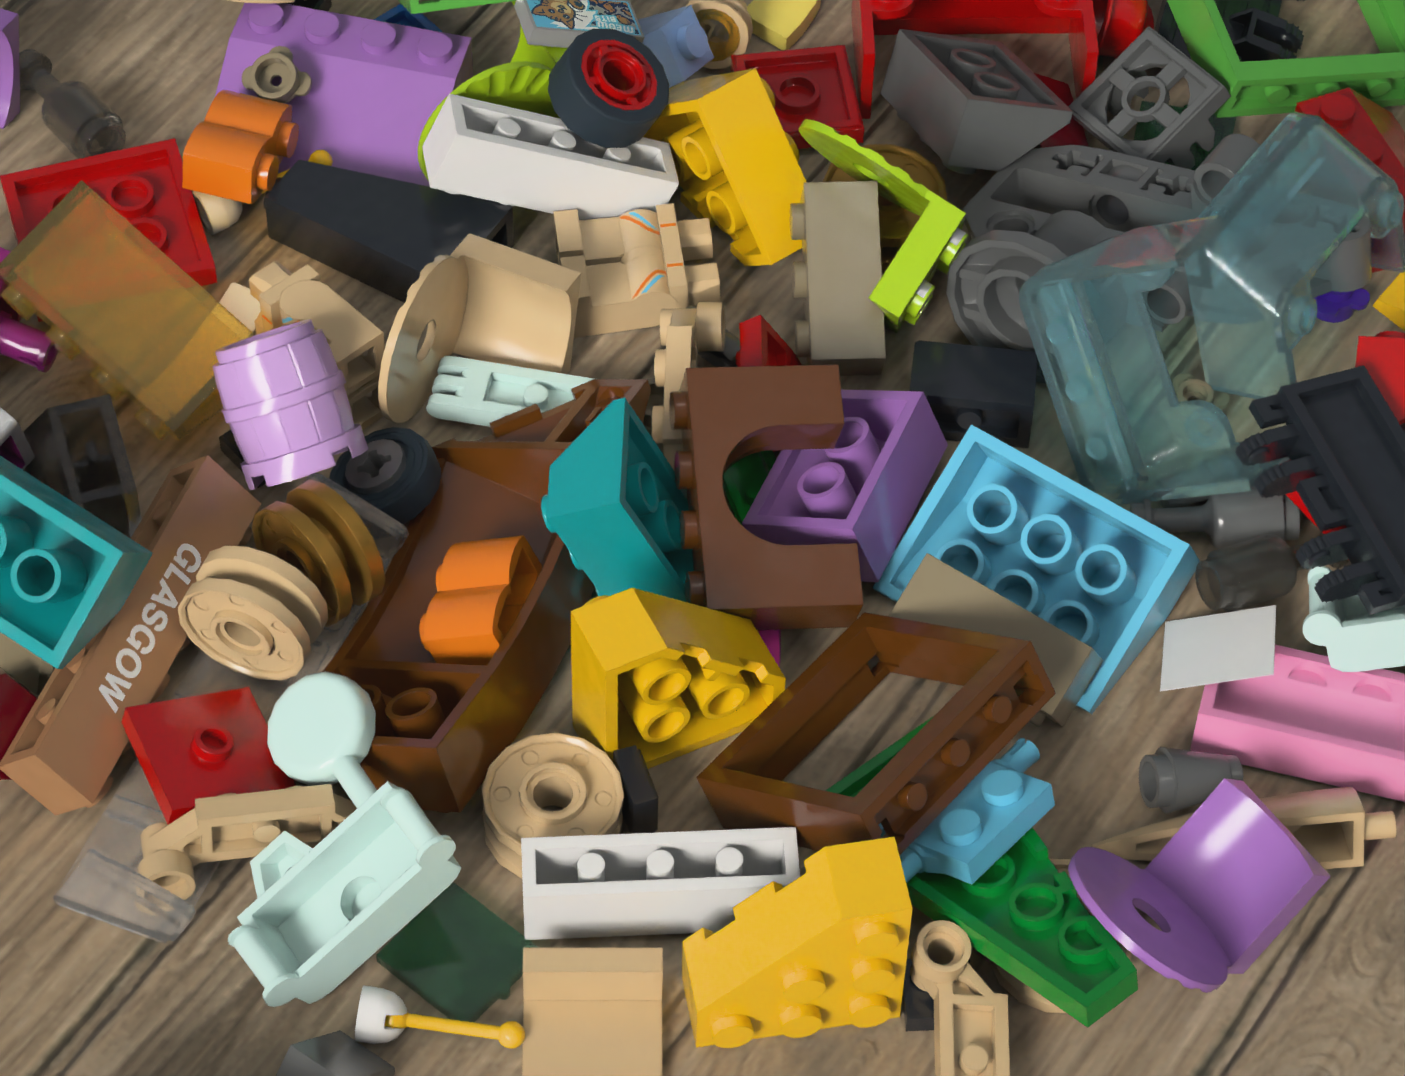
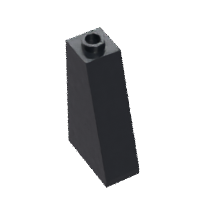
(376, 224)

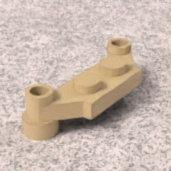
(684, 334)
(236, 829)
(968, 1016)

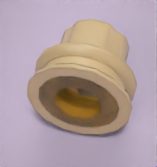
(729, 35)

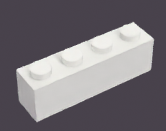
(541, 163)
(648, 880)

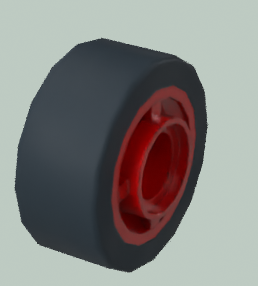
(608, 88)

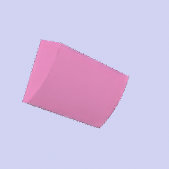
(1311, 723)

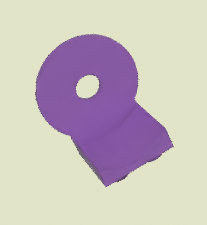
(1212, 890)

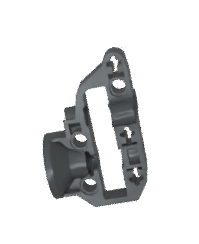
(1080, 196)

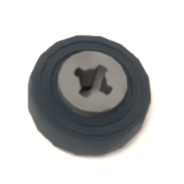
(393, 475)

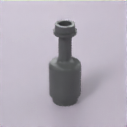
(1228, 517)

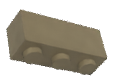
(838, 275)
(953, 599)

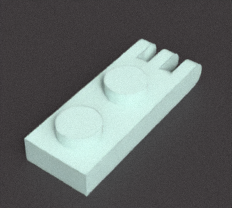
(487, 391)

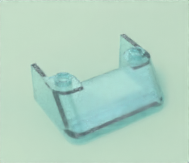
(1279, 228)
(1111, 376)

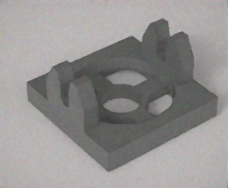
(1126, 77)

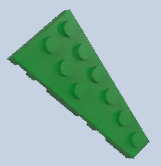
(1023, 918)

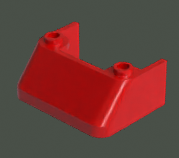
(973, 17)

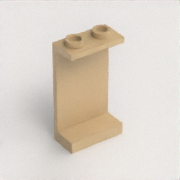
(592, 1011)

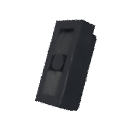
(977, 388)

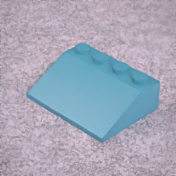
(1049, 551)

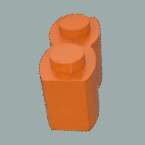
(239, 147)
(478, 598)

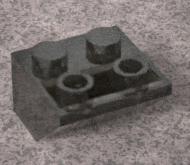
(86, 461)

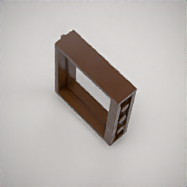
(923, 776)

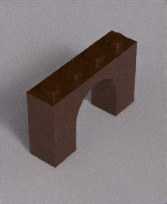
(722, 420)

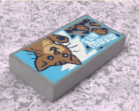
(561, 21)

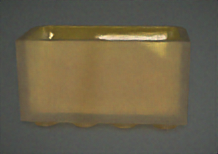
(123, 311)

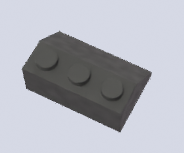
(970, 99)

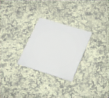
(1218, 648)

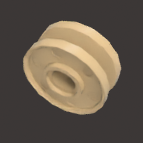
(253, 613)
(546, 773)

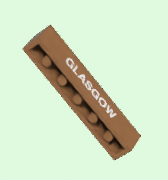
(75, 724)

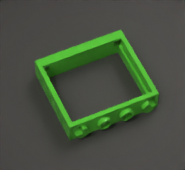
(1279, 84)

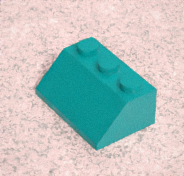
(619, 507)
(58, 568)

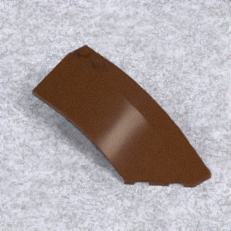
(450, 721)

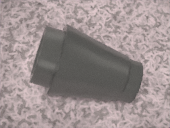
(1183, 778)

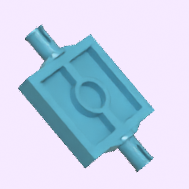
(982, 819)

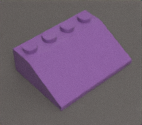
(368, 82)

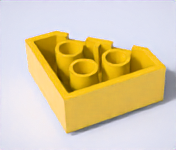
(734, 161)
(665, 674)
(805, 953)

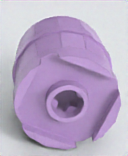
(286, 404)

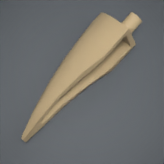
(1324, 821)

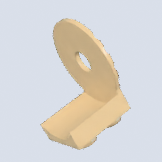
(482, 306)

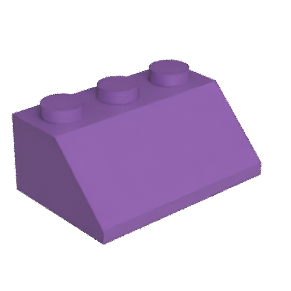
(859, 488)

